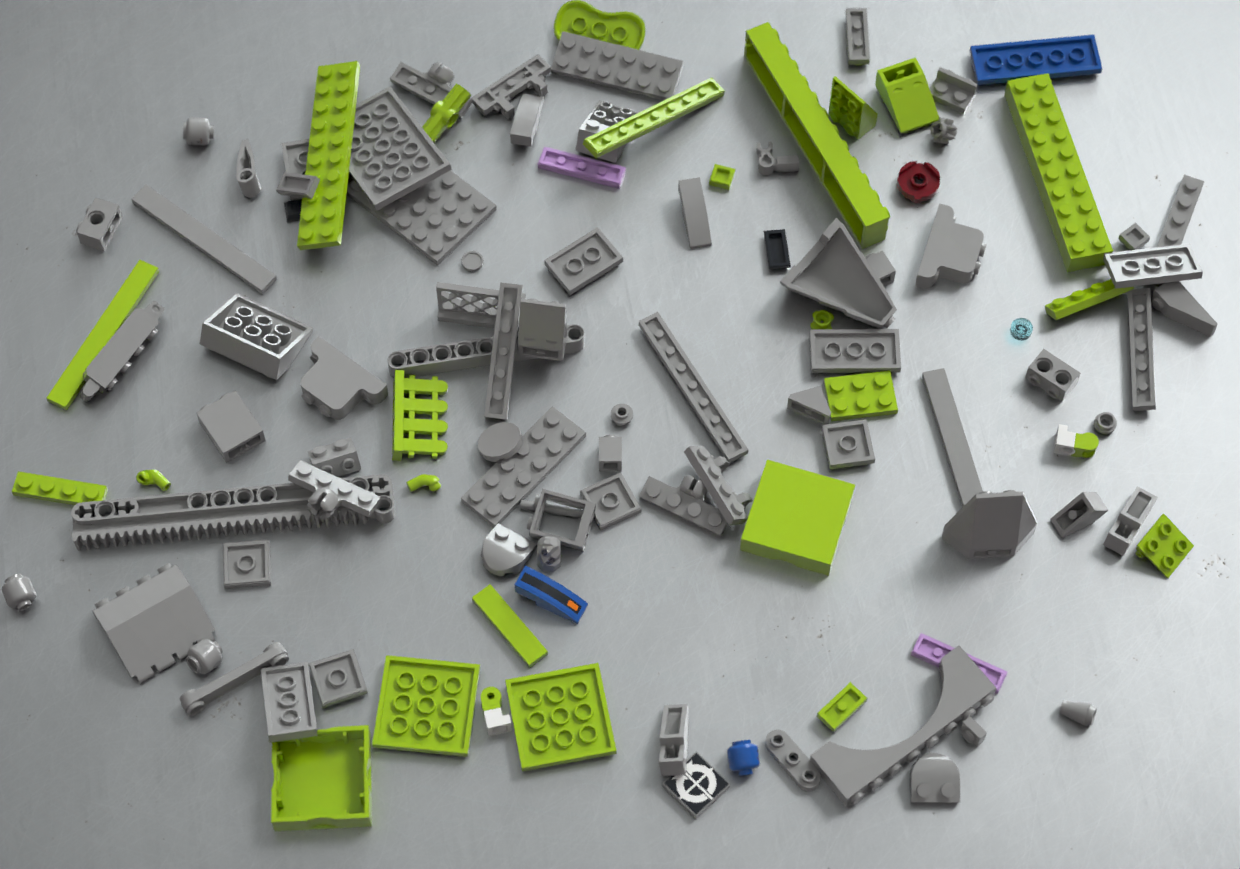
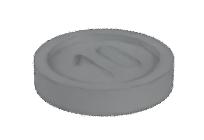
(472, 261)

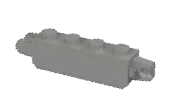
(119, 350)

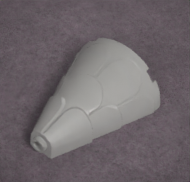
(841, 279)

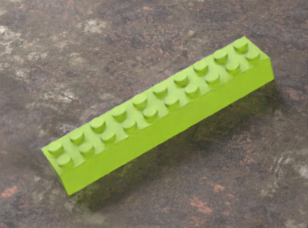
(1057, 172)

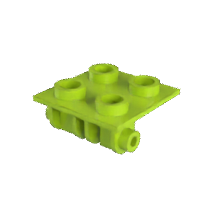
(1164, 546)

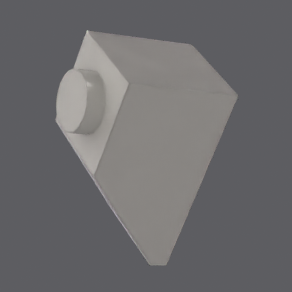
(1079, 513)

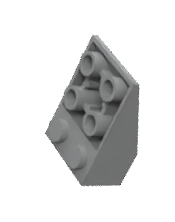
(600, 118)
(542, 329)

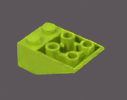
(907, 95)
(850, 110)

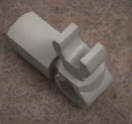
(768, 164)

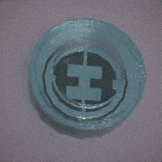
(1021, 329)

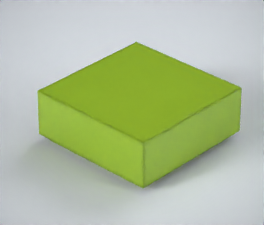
(722, 177)

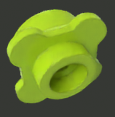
(821, 315)

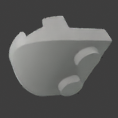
(506, 551)
(935, 779)

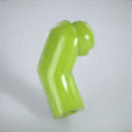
(153, 477)
(424, 480)

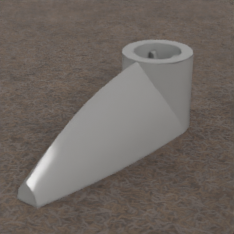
(246, 171)

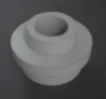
(621, 419)
(1109, 419)

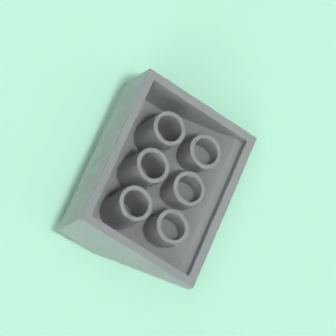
(254, 335)

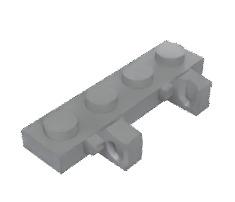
(499, 94)
(709, 472)

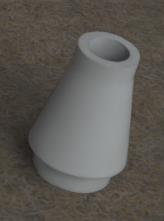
(1079, 711)

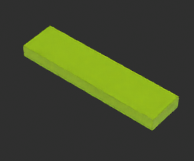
(509, 625)

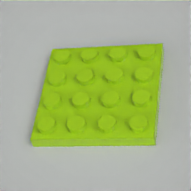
(426, 706)
(560, 717)

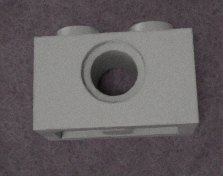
(99, 235)

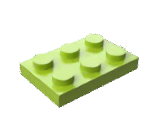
(860, 395)

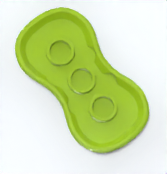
(585, 20)

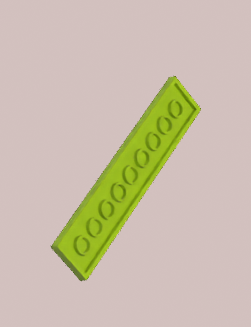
(329, 155)

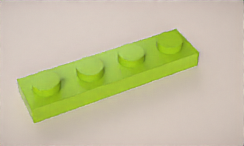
(1083, 299)
(57, 489)

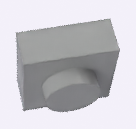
(1134, 237)
(973, 732)

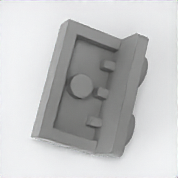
(336, 458)

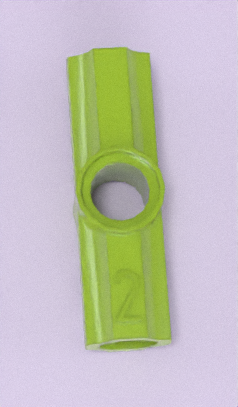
(445, 112)

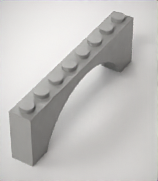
(855, 771)

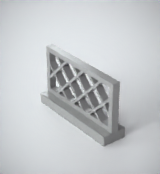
(469, 310)

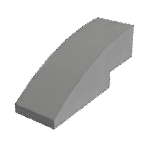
(526, 120)
(694, 212)
(1130, 521)
(674, 740)

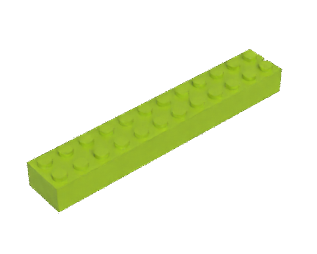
(816, 135)

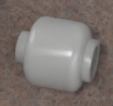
(197, 131)
(18, 592)
(204, 656)

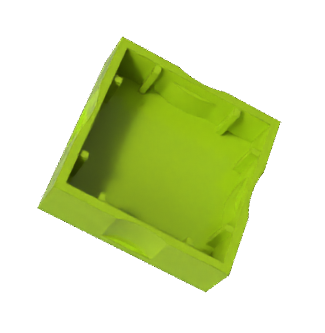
(797, 517)
(323, 780)

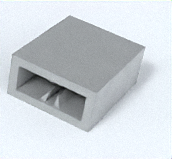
(230, 426)

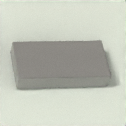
(298, 185)

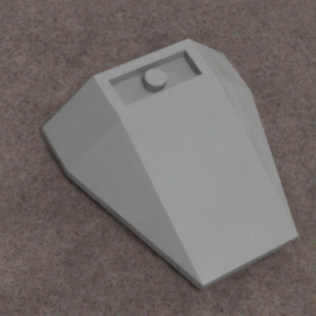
(991, 525)

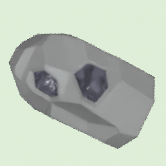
(549, 554)

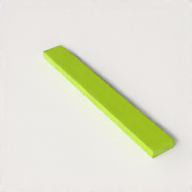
(653, 117)
(111, 320)

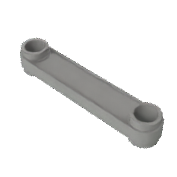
(196, 700)

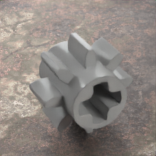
(943, 130)

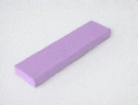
(581, 167)
(932, 651)

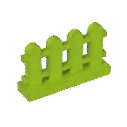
(418, 426)

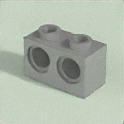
(1056, 371)

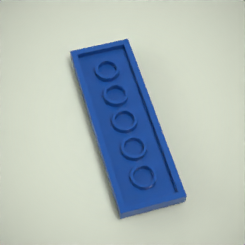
(1035, 57)

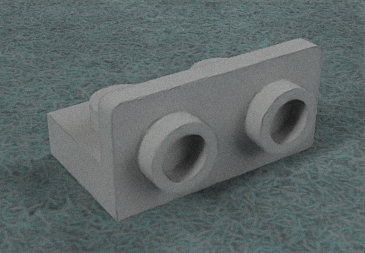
(953, 90)

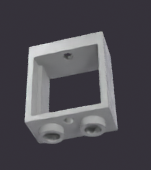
(585, 523)

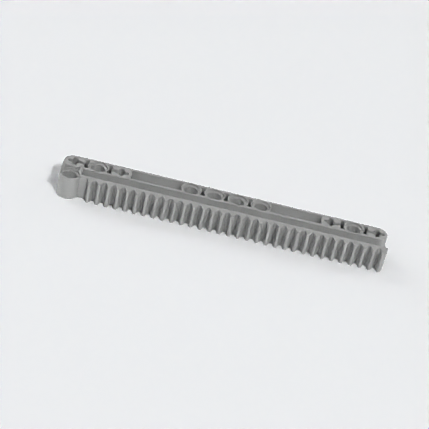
(175, 513)

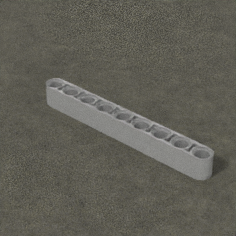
(455, 362)

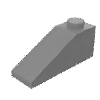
(1179, 305)

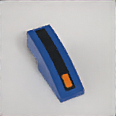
(550, 595)

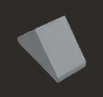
(810, 404)

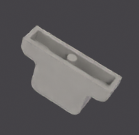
(950, 251)
(338, 382)

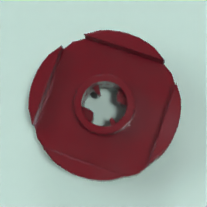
(918, 192)

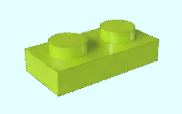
(842, 707)

